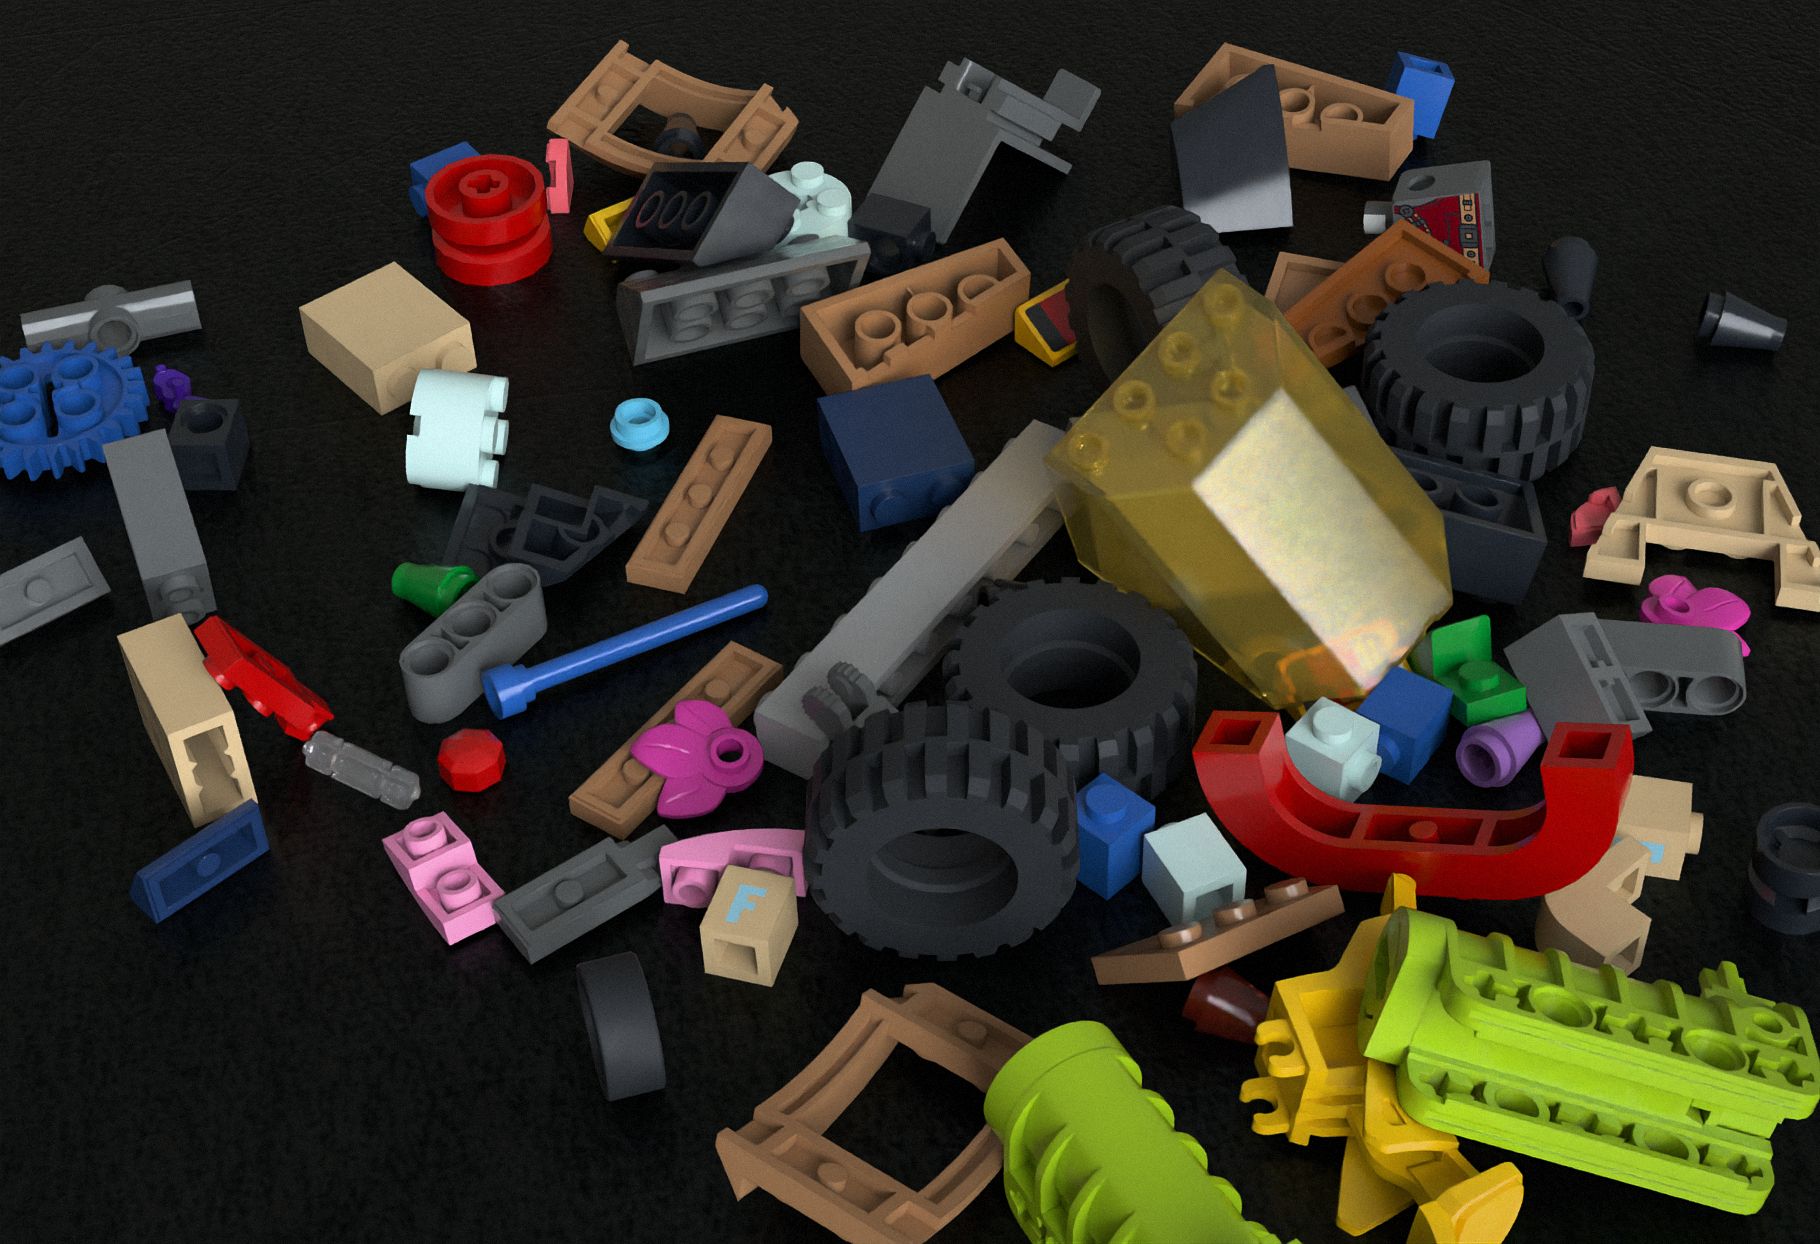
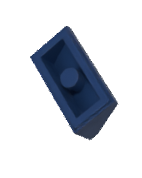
(200, 862)

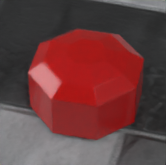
(471, 760)

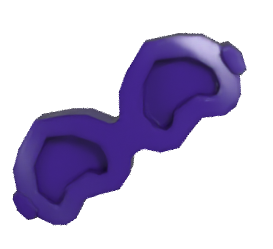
(172, 387)

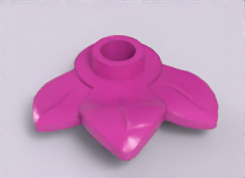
(1678, 602)
(690, 760)

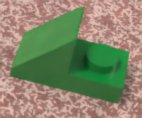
(1462, 661)

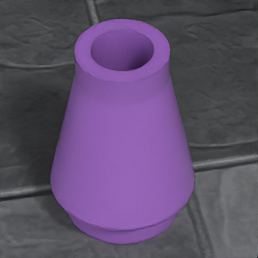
(1498, 748)

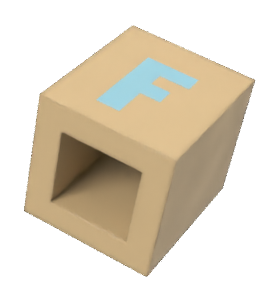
(1661, 820)
(749, 925)

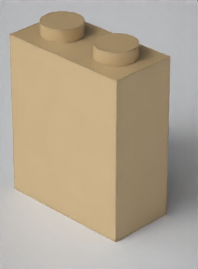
(383, 333)
(187, 719)

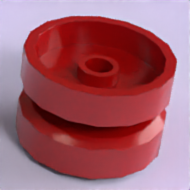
(489, 219)

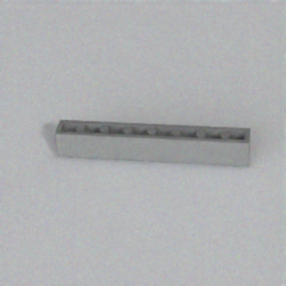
(921, 601)

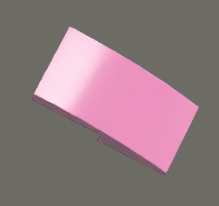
(696, 864)
(444, 876)

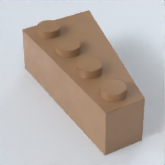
(1326, 118)
(914, 319)

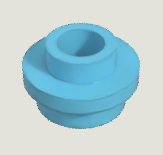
(639, 424)

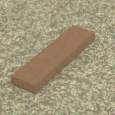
(699, 504)
(625, 791)

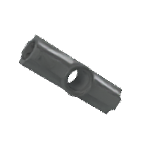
(135, 314)

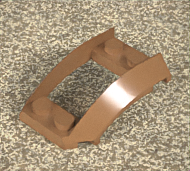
(751, 119)
(835, 1188)

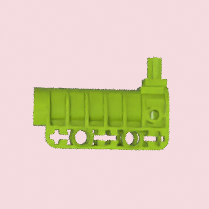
(1588, 1060)
(1100, 1154)

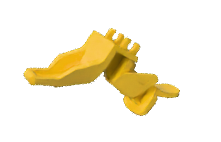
(1329, 1089)

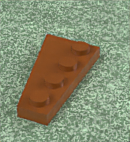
(1345, 305)

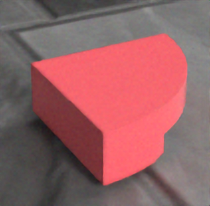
(561, 174)
(1590, 517)

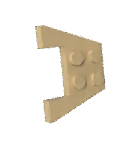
(1711, 507)

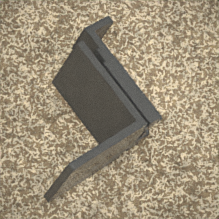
(958, 130)

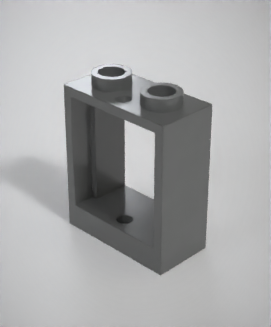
(160, 526)

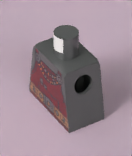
(1446, 203)

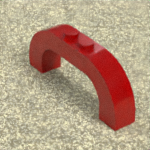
(1444, 850)

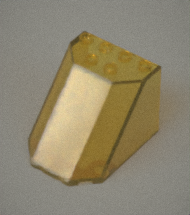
(1254, 505)

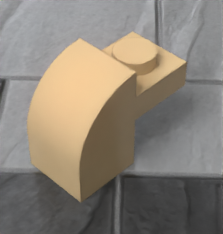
(1595, 914)

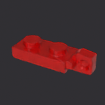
(262, 679)

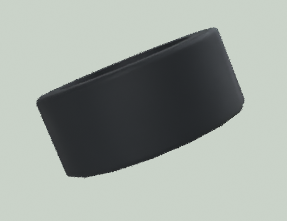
(621, 1026)

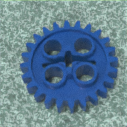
(93, 399)

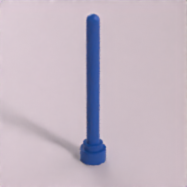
(512, 687)

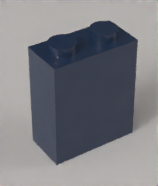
(894, 451)

